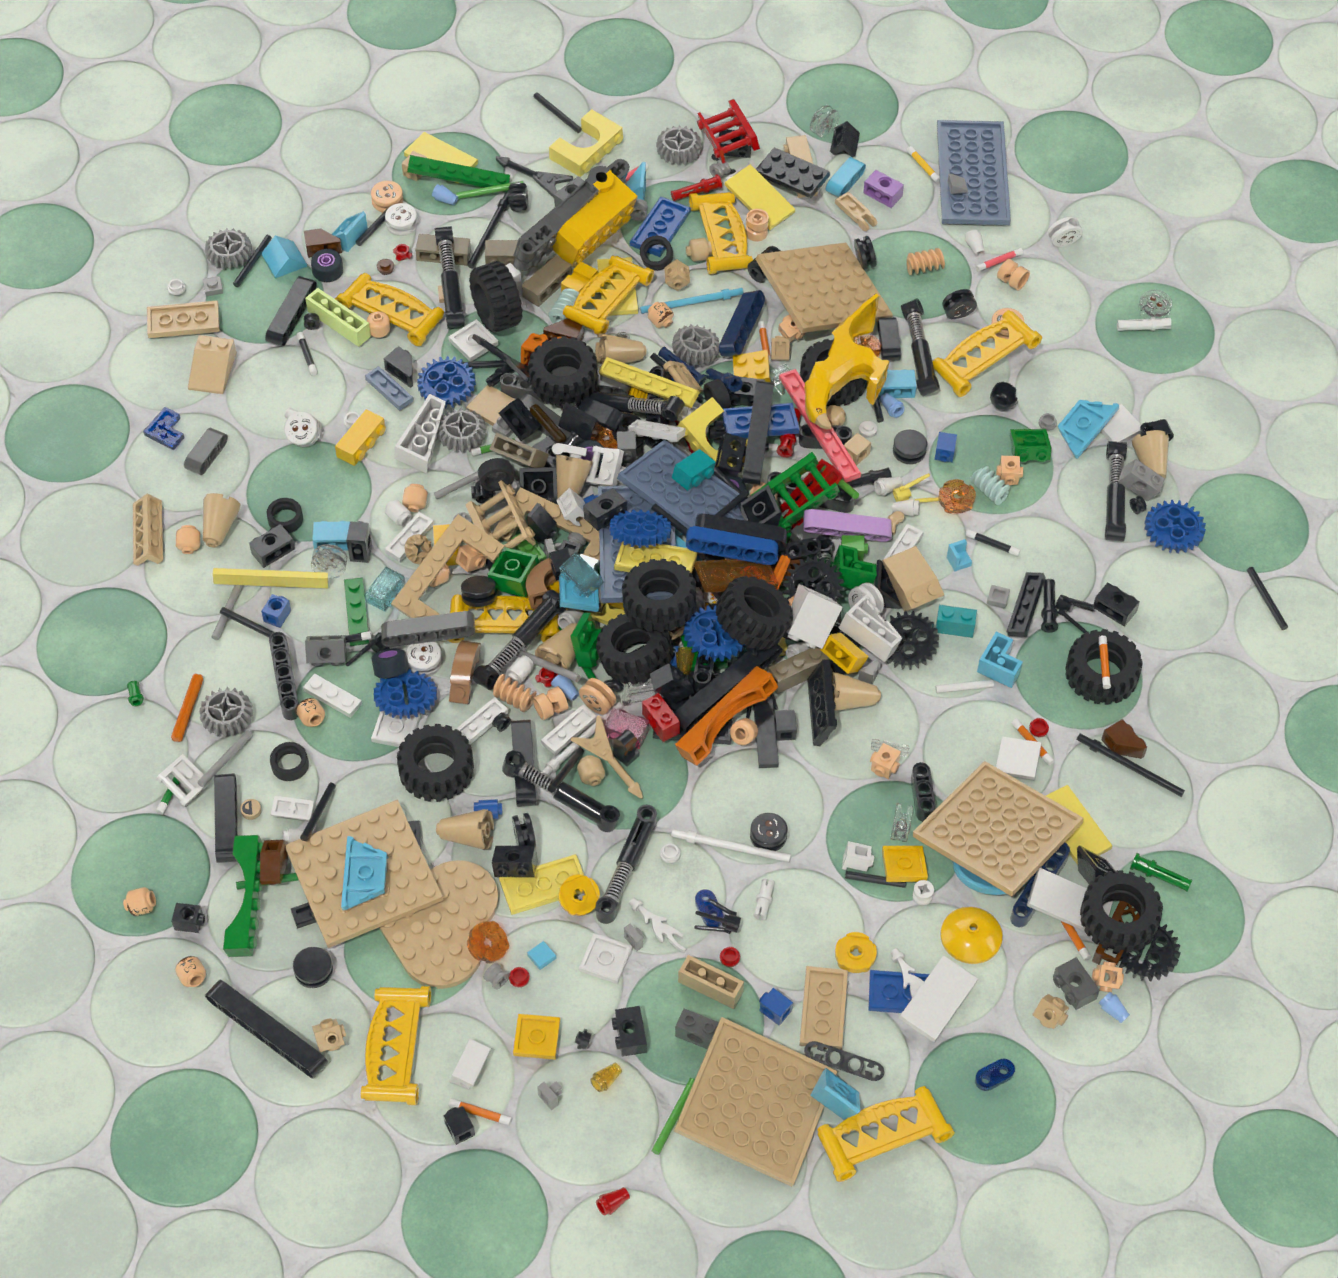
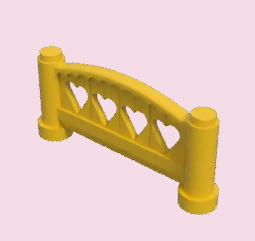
(721, 259)
(596, 318)
(417, 327)
(959, 377)
(503, 623)
(397, 1087)
(844, 1155)

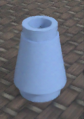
(444, 195)
(893, 406)
(566, 686)
(1114, 1007)

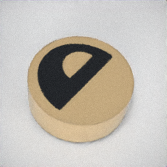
(250, 809)

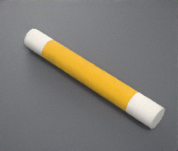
(923, 164)

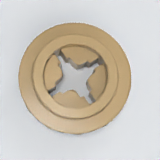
(411, 549)

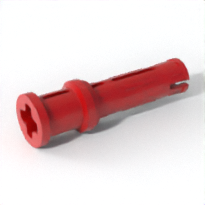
(704, 184)
(788, 440)

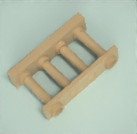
(477, 515)

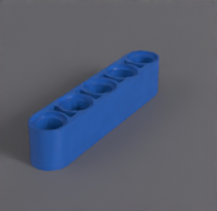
(732, 545)

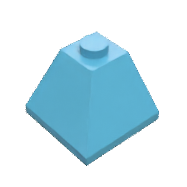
(637, 181)

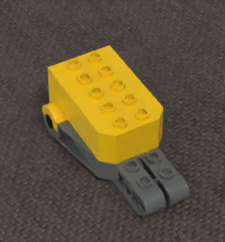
(581, 219)

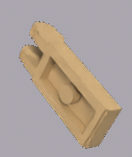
(856, 211)

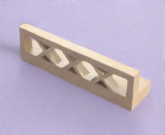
(150, 529)

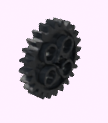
(803, 573)
(921, 649)
(1165, 957)

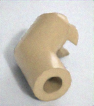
(896, 518)

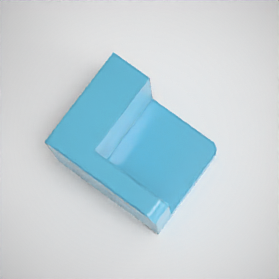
(958, 556)

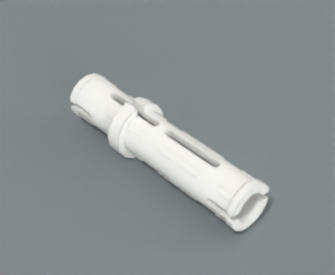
(1144, 324)

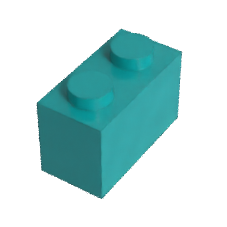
(693, 469)
(956, 621)

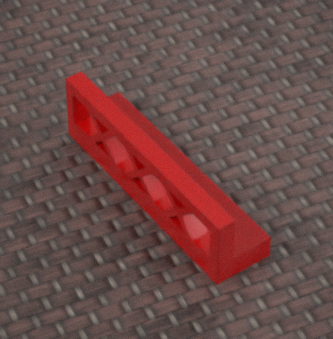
(830, 474)

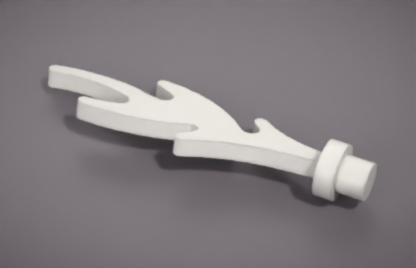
(658, 927)
(914, 982)

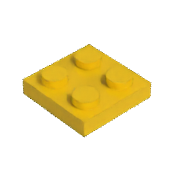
(752, 365)
(904, 863)
(536, 1036)

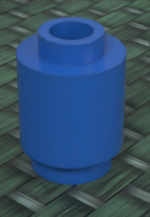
(490, 805)

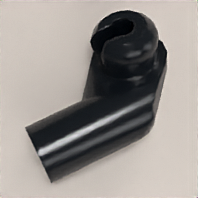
(617, 685)

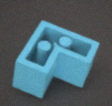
(997, 662)

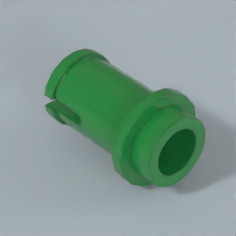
(135, 697)

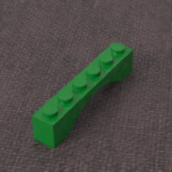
(240, 934)

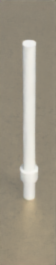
(554, 764)
(693, 837)

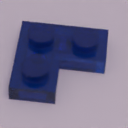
(162, 429)

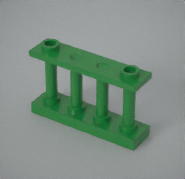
(793, 475)

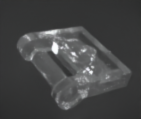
(629, 689)

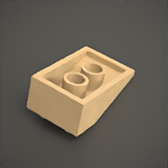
(211, 364)
(912, 578)

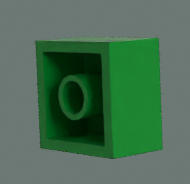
(512, 570)

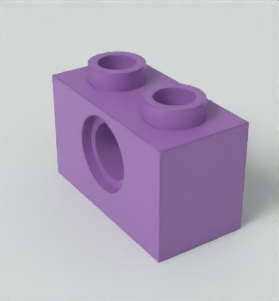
(883, 188)

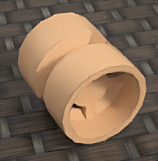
(757, 224)
(1013, 274)
(551, 702)

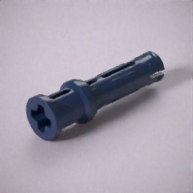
(667, 355)
(730, 381)

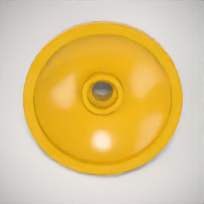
(968, 944)

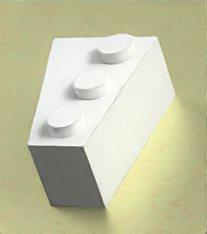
(870, 630)

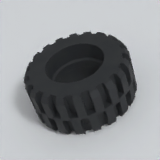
(495, 296)
(563, 353)
(818, 353)
(659, 576)
(754, 612)
(636, 665)
(1088, 682)
(431, 741)
(1124, 888)

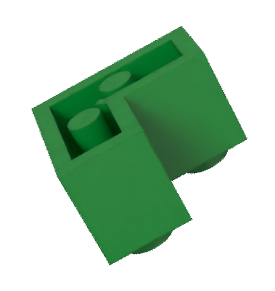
(854, 571)

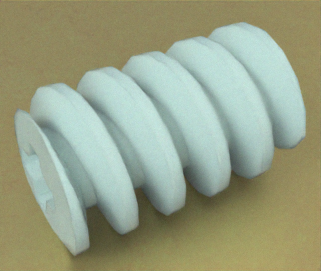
(568, 298)
(989, 485)

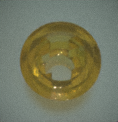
(684, 659)
(605, 1077)

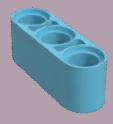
(845, 177)

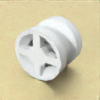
(925, 897)

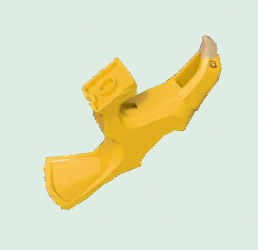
(846, 363)

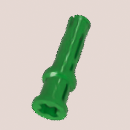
(1151, 868)

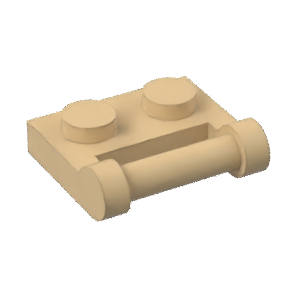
(681, 374)

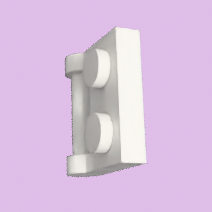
(575, 452)
(609, 467)
(187, 775)

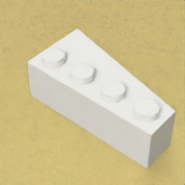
(420, 437)

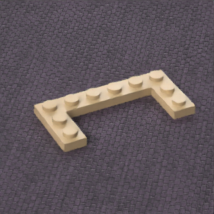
(527, 501)
(459, 530)

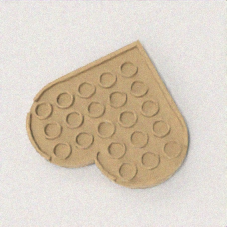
(435, 939)

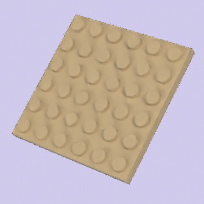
(820, 285)
(998, 828)
(321, 867)
(753, 1102)

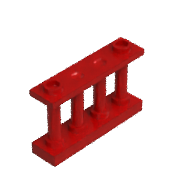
(739, 120)

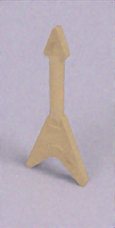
(601, 747)

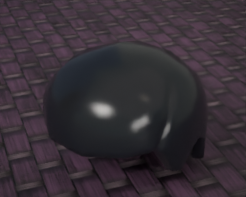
(1003, 396)

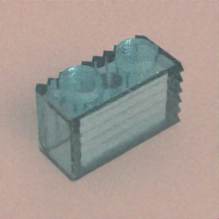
(581, 575)
(385, 589)

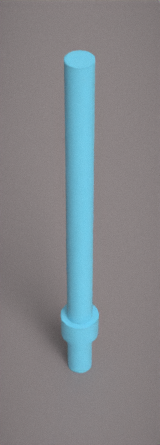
(724, 294)

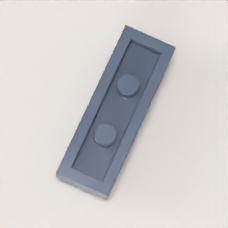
(389, 388)

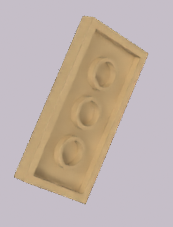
(183, 319)
(823, 1006)

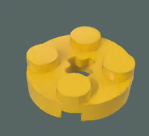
(567, 892)
(858, 963)

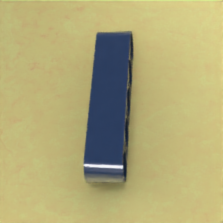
(741, 323)
(1055, 862)

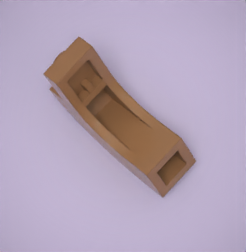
(538, 582)
(462, 671)

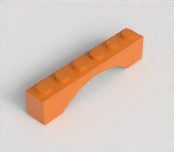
(699, 739)

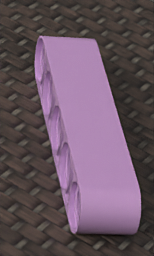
(847, 524)

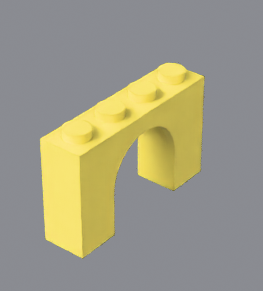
(582, 159)
(696, 427)

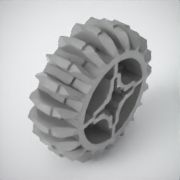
(668, 143)
(238, 252)
(695, 345)
(472, 432)
(235, 716)

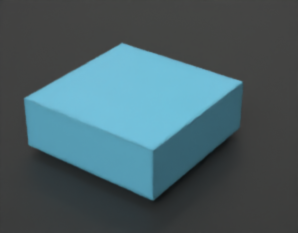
(541, 955)

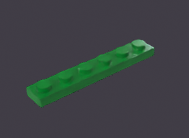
(455, 172)

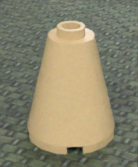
(619, 349)
(1152, 450)
(571, 473)
(218, 517)
(558, 648)
(853, 693)
(468, 829)

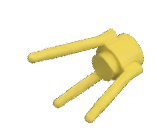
(903, 493)

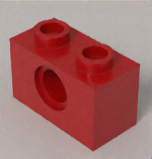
(660, 717)

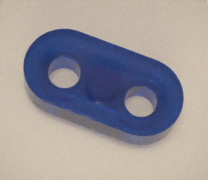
(706, 907)
(993, 1075)

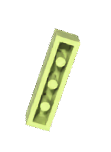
(338, 317)

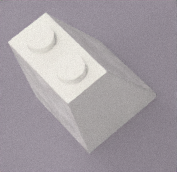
(812, 617)

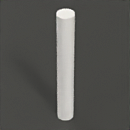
(964, 686)

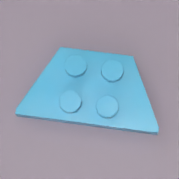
(1085, 423)
(363, 873)

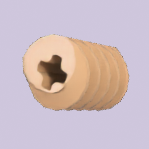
(924, 260)
(512, 694)

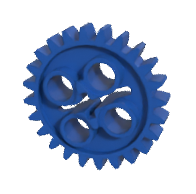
(447, 377)
(1174, 526)
(640, 528)
(703, 636)
(419, 690)

